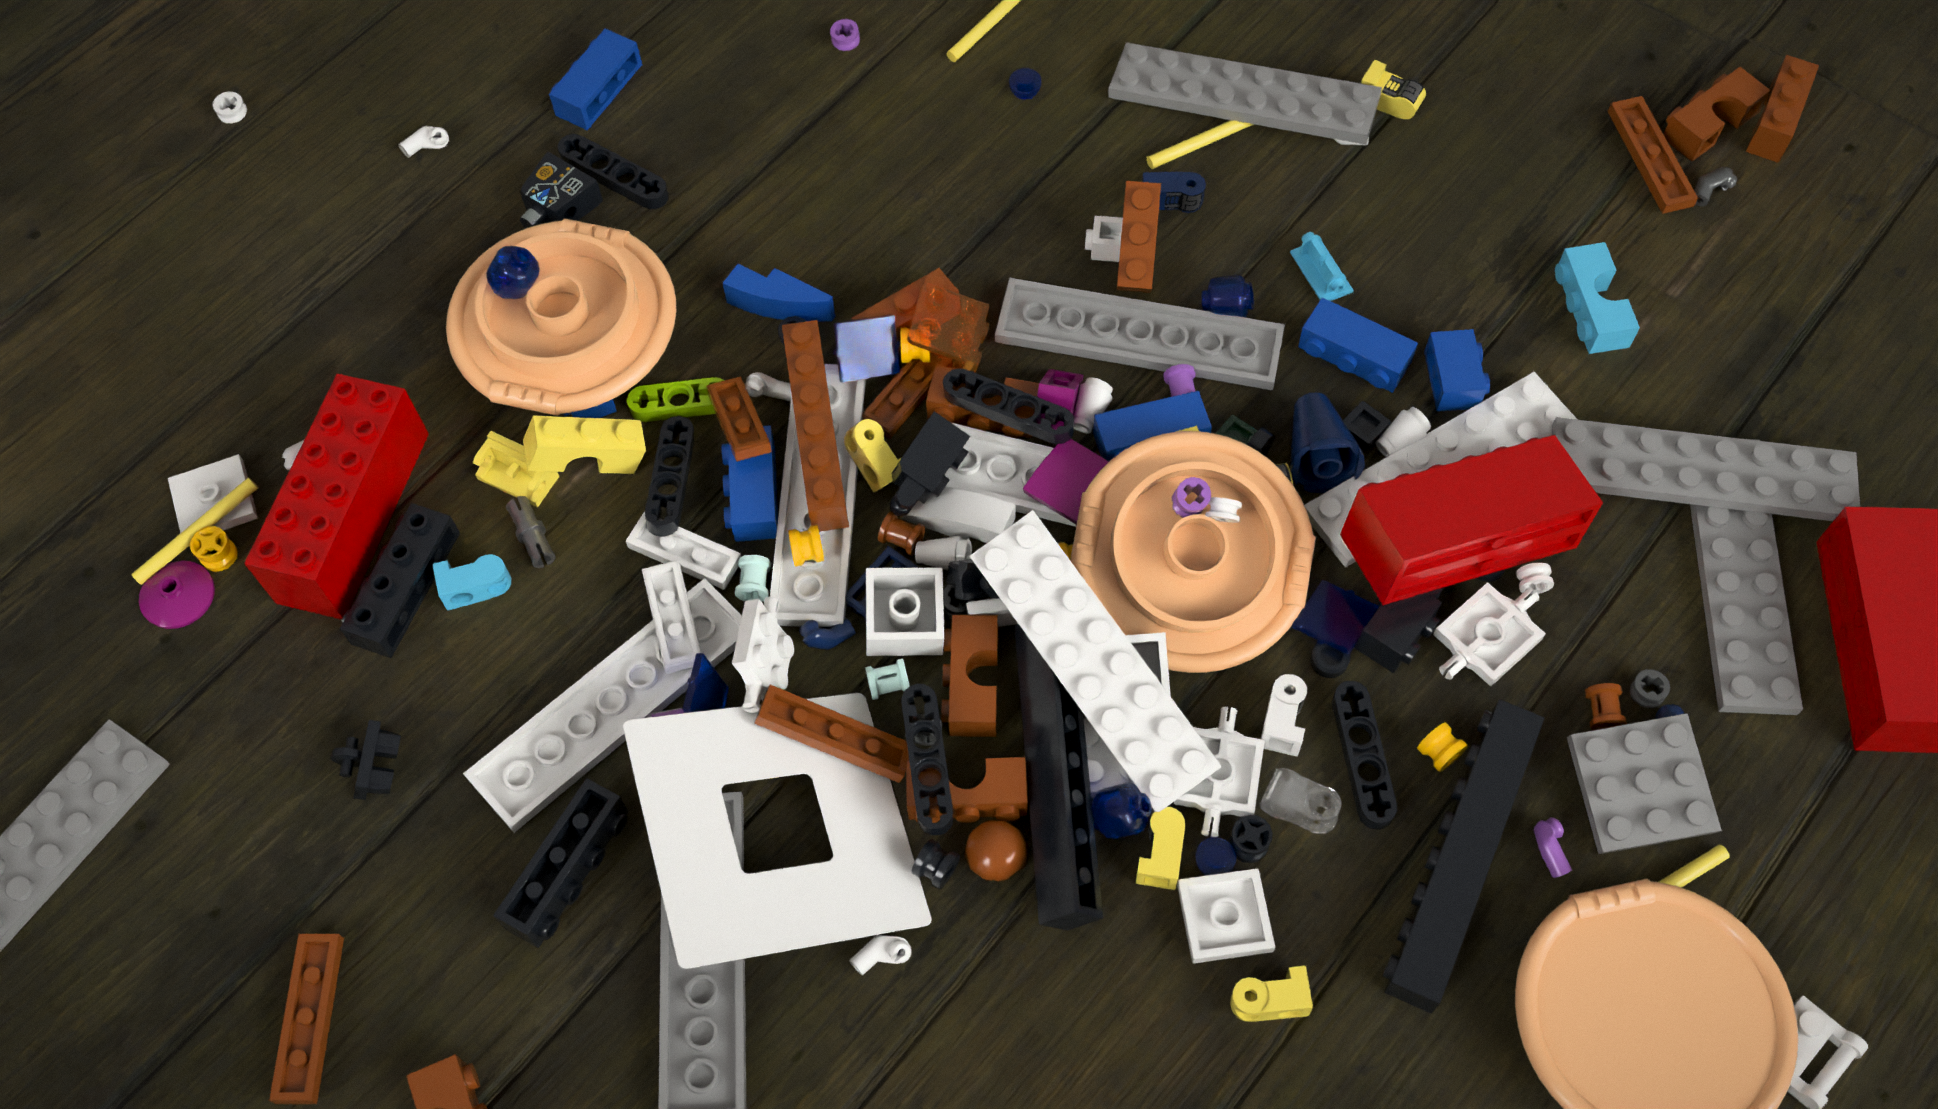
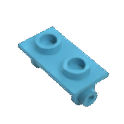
(1320, 268)

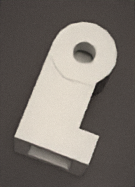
(1283, 706)

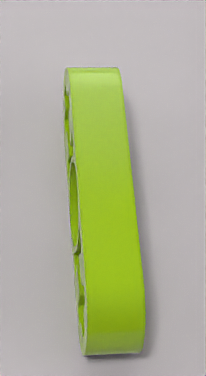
(652, 392)

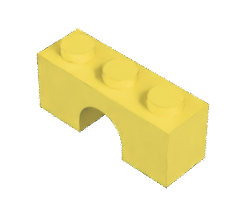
(558, 440)

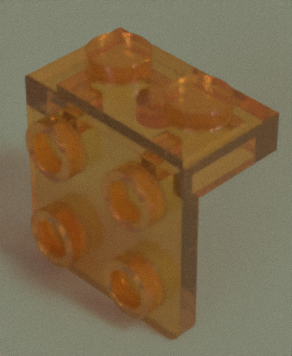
(949, 325)

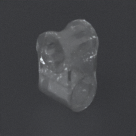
(1297, 800)

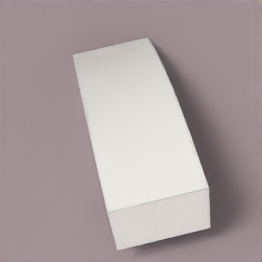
(964, 514)

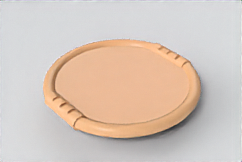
(580, 331)
(1204, 582)
(1654, 1004)

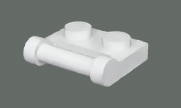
(1813, 1031)

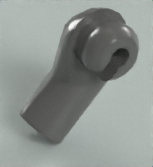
(1706, 183)

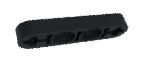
(615, 168)
(1011, 401)
(671, 475)
(1369, 753)
(927, 758)

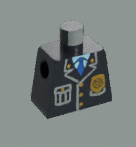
(557, 193)

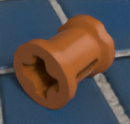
(901, 533)
(1605, 705)

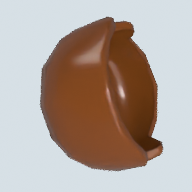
(996, 850)

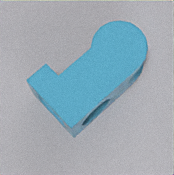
(472, 581)

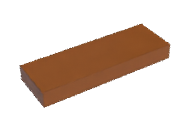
(904, 393)
(739, 419)

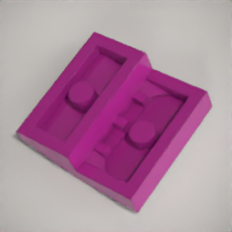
(1064, 478)

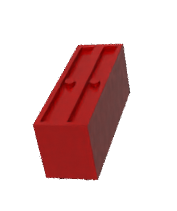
(338, 497)
(1469, 518)
(1884, 623)

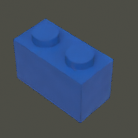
(1456, 370)

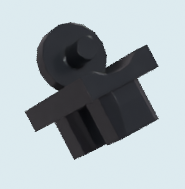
(968, 581)
(369, 778)

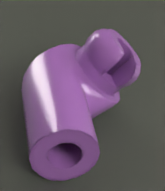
(1550, 849)

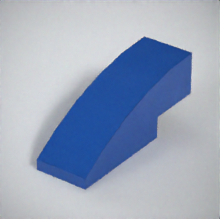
(777, 295)

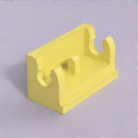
(505, 468)

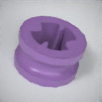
(841, 41)

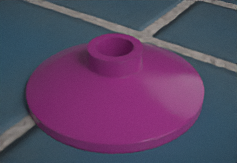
(182, 605)

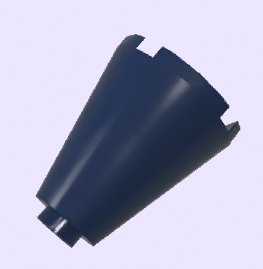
(1322, 446)

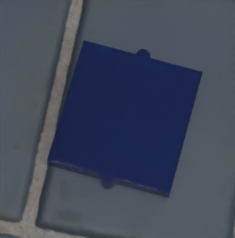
(866, 348)
(1335, 616)
(705, 687)

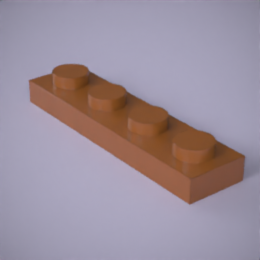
(1652, 155)
(833, 733)
(307, 1019)

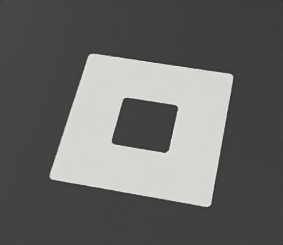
(732, 915)

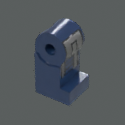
(1175, 189)

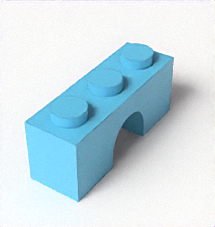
(1600, 322)

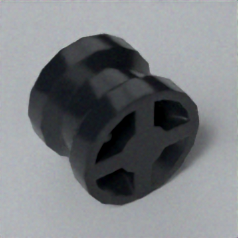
(1251, 830)
(935, 864)

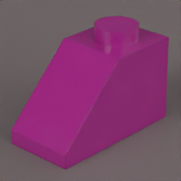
(1061, 389)

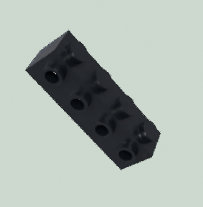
(399, 580)
(562, 864)

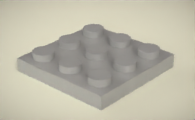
(1643, 784)

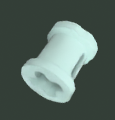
(753, 577)
(887, 679)

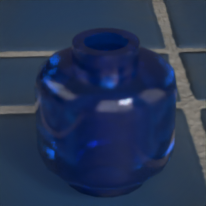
(512, 272)
(1228, 296)
(1121, 810)

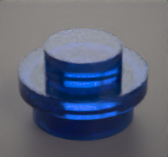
(1025, 83)
(1215, 856)

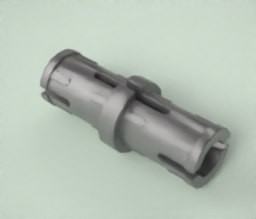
(530, 531)

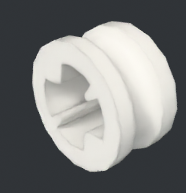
(233, 100)
(1224, 509)
(1535, 577)

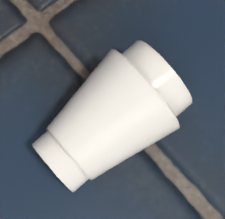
(1092, 399)
(1403, 431)
(942, 551)

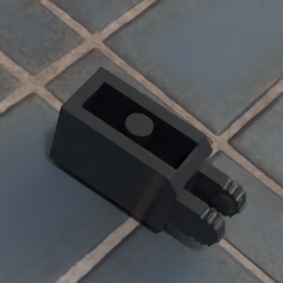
(926, 462)
(1397, 627)

